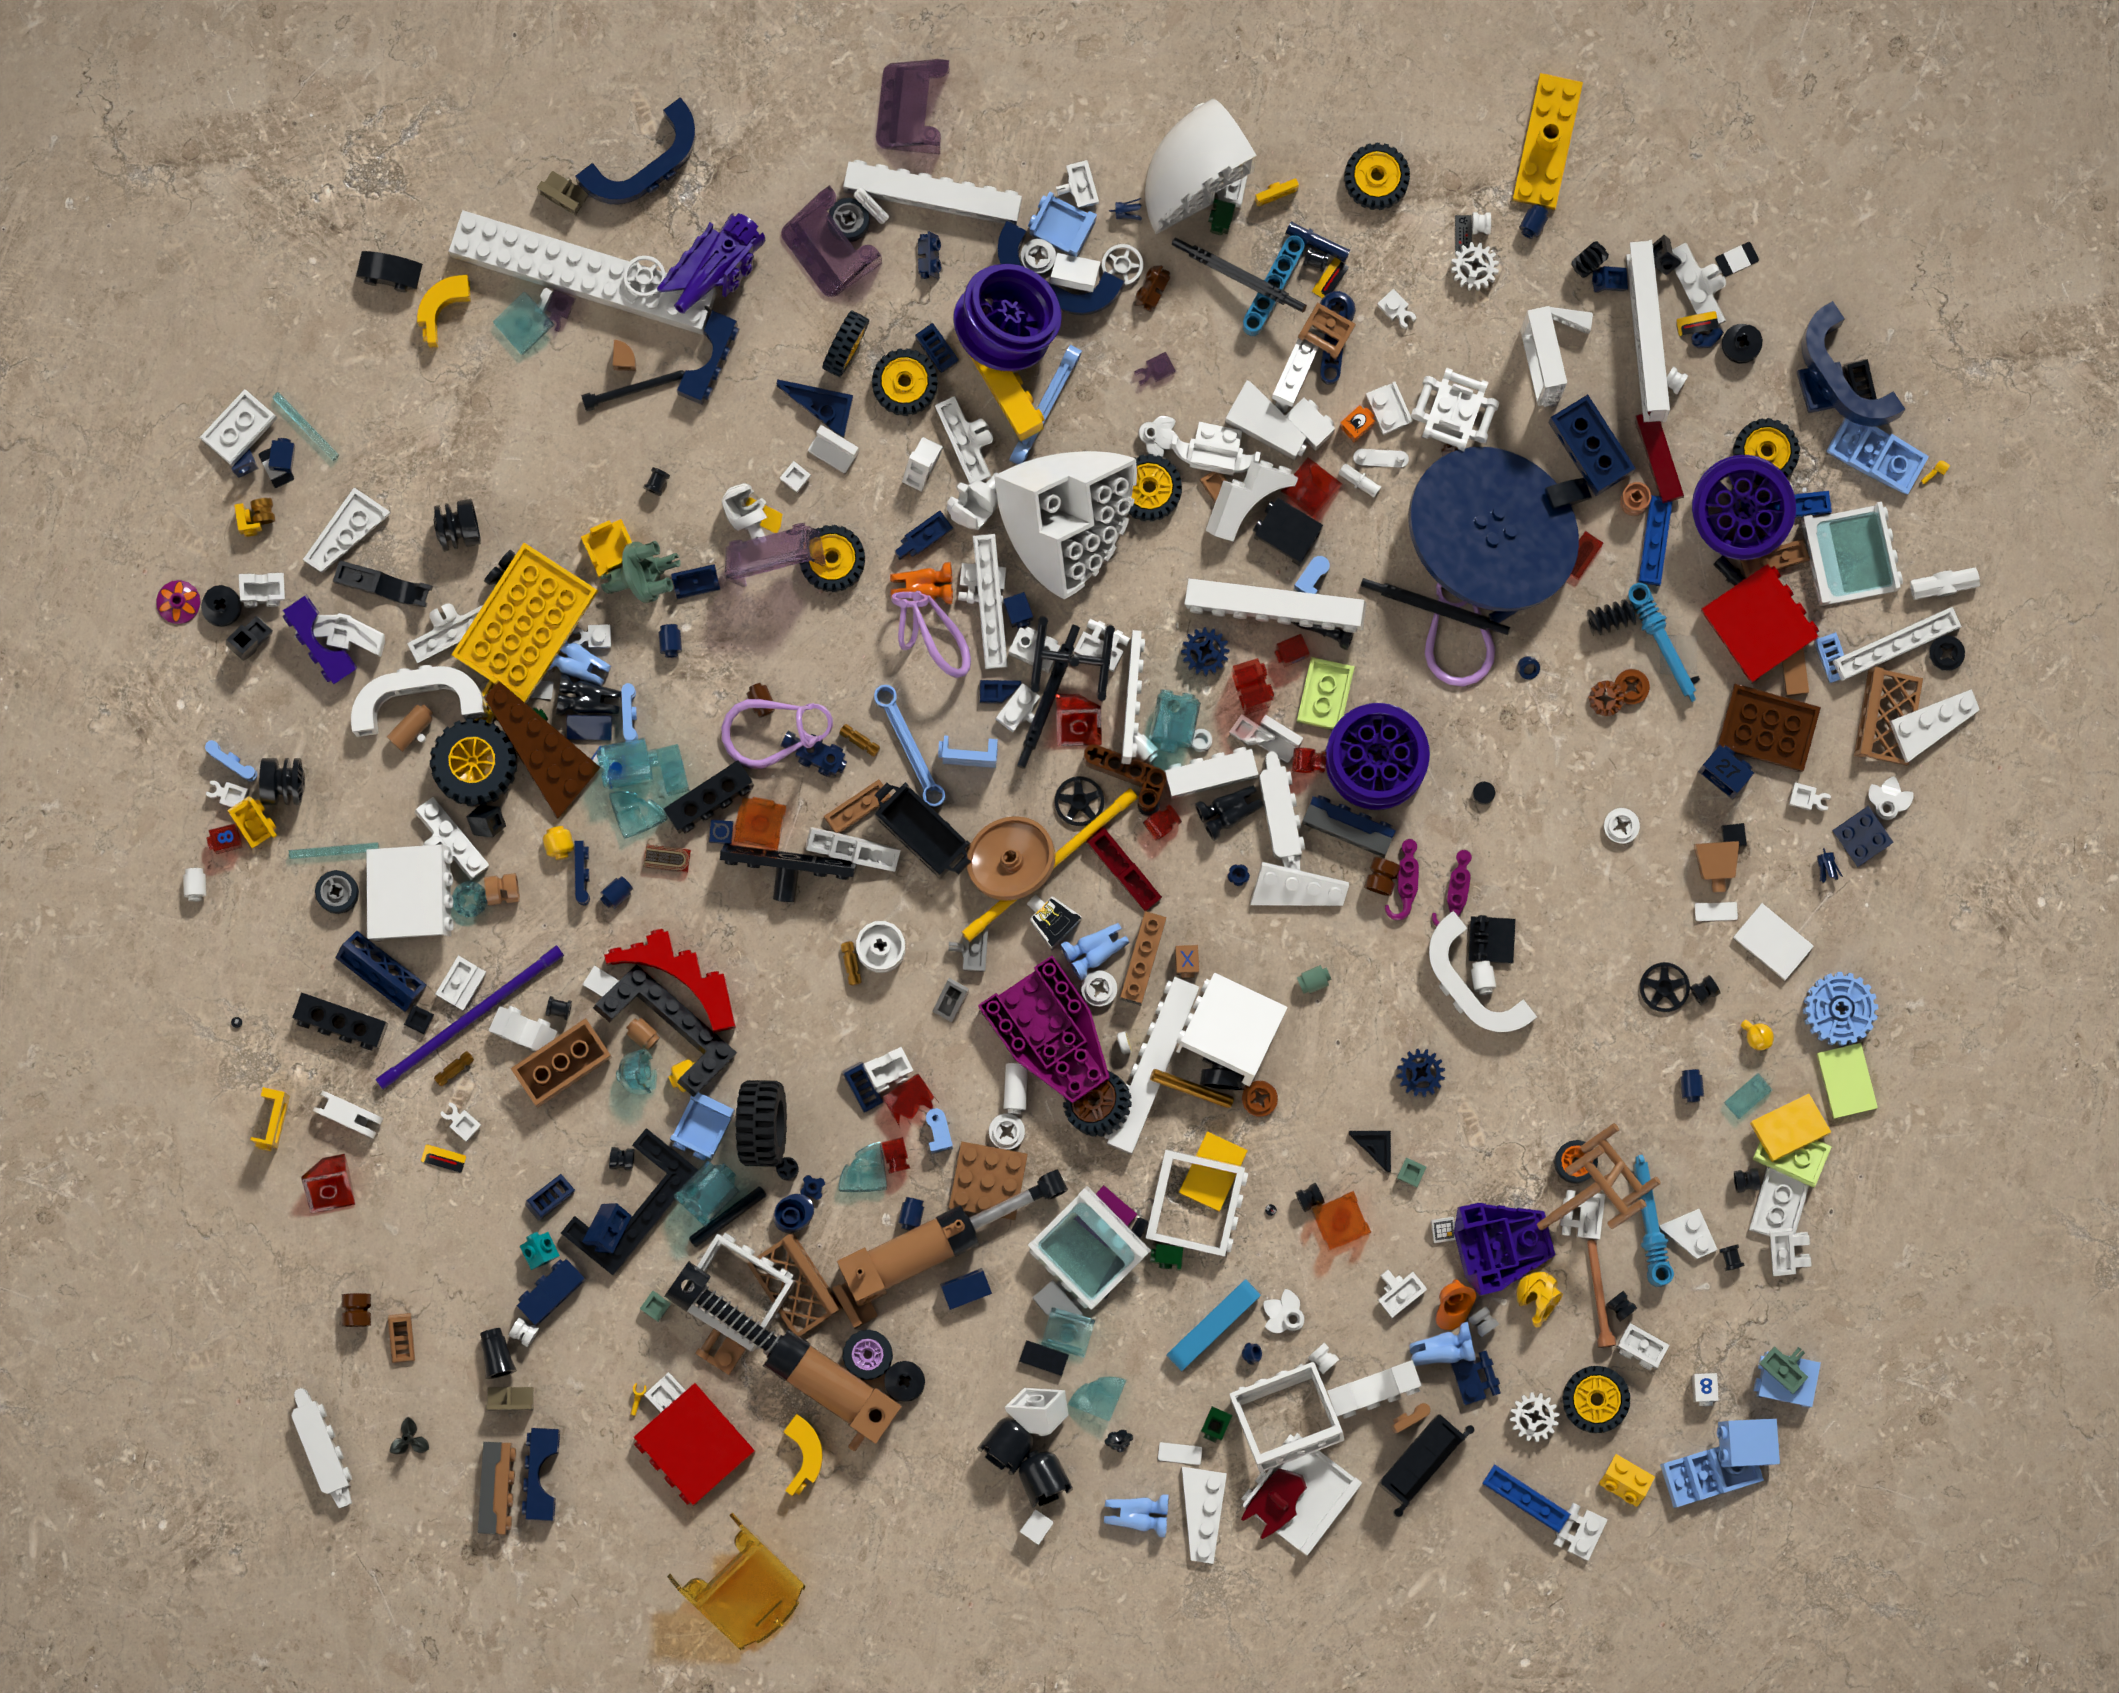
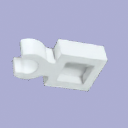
(1394, 306)
(597, 636)
(230, 794)
(1804, 797)
(462, 1123)

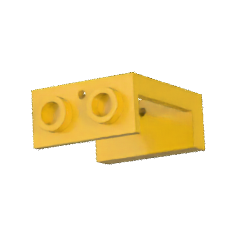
(277, 1119)

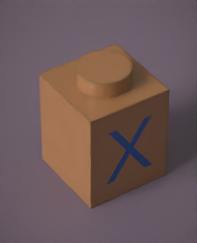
(1187, 961)

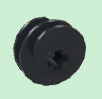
(1752, 343)
(217, 595)
(905, 1369)

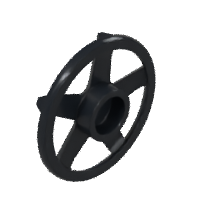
(1079, 801)
(1664, 987)

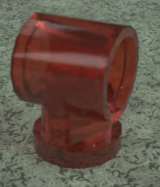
(1307, 760)
(1162, 822)
(895, 1155)

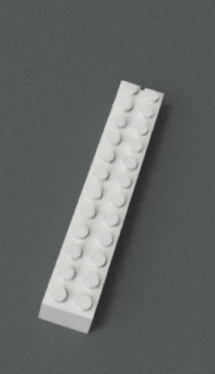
(570, 270)

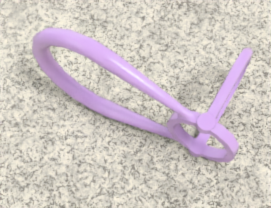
(1429, 649)
(806, 739)

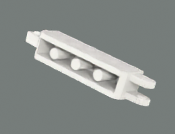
(1280, 812)
(320, 1448)

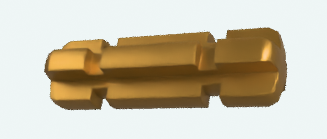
(859, 740)
(851, 963)
(453, 1068)

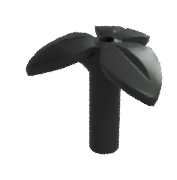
(401, 1445)

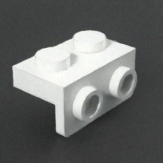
(1642, 1346)

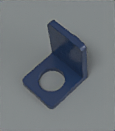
(245, 465)

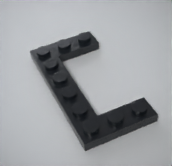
(641, 985)
(650, 1211)

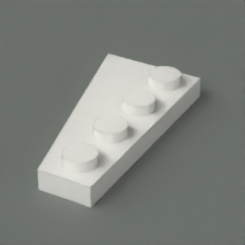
(348, 526)
(1926, 726)
(1293, 887)
(1203, 1510)

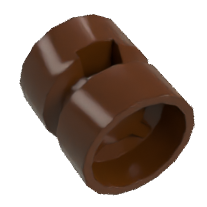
(1381, 879)
(356, 1310)

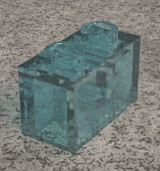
(673, 769)

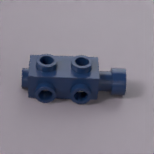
(819, 756)

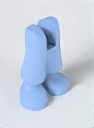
(580, 663)
(1097, 948)
(1444, 1348)
(1136, 1513)

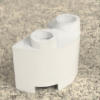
(261, 589)
(888, 1069)

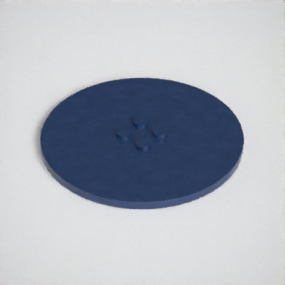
(1490, 529)

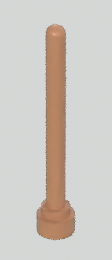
(1605, 1337)

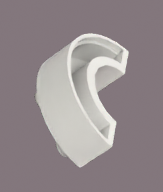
(1375, 1388)

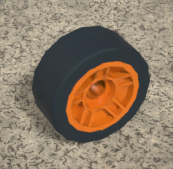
(1564, 1159)

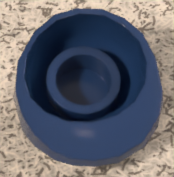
(793, 1213)

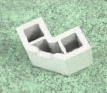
(521, 1030)

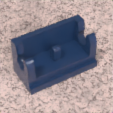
(695, 581)
(607, 1227)
(966, 1288)

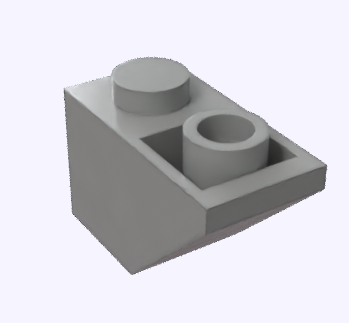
(1054, 1296)

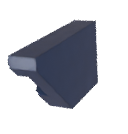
(997, 690)

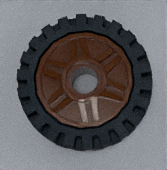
(1104, 1116)

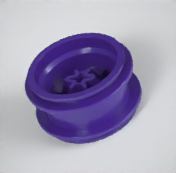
(1015, 301)
(1743, 468)
(1360, 790)

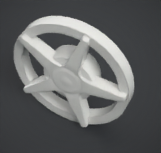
(1122, 263)
(644, 275)

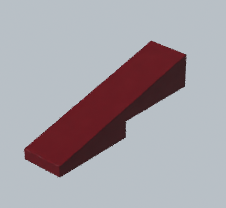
(1659, 459)
(1123, 869)

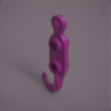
(1407, 880)
(1458, 885)

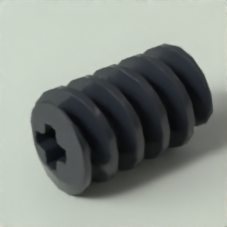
(1609, 617)

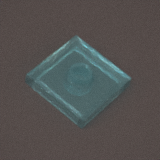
(523, 323)
(1068, 1332)

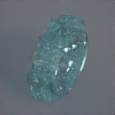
(459, 901)

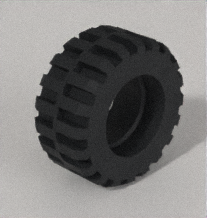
(761, 1123)

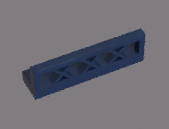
(377, 973)

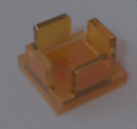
(760, 822)

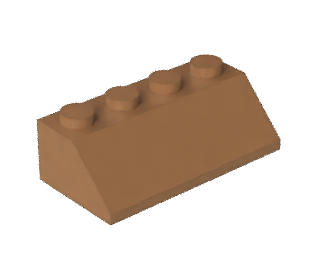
(561, 1063)

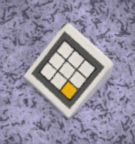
(1443, 1229)

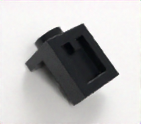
(1664, 257)

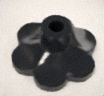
(1119, 1440)

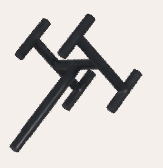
(1073, 659)

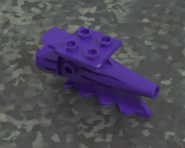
(714, 261)

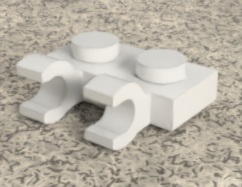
(1782, 1251)

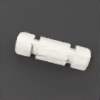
(871, 206)

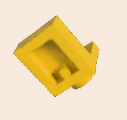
(243, 517)

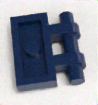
(1468, 1379)

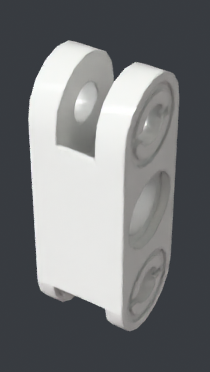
(348, 1114)

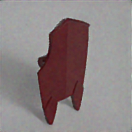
(1276, 1500)

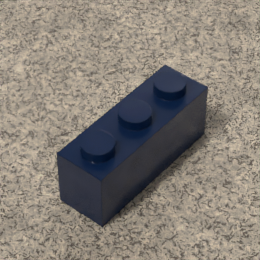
(550, 1291)

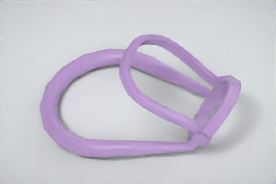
(921, 600)

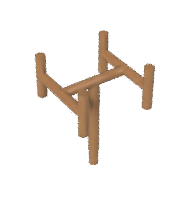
(1604, 1183)

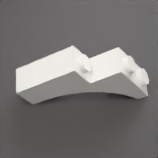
(1238, 497)

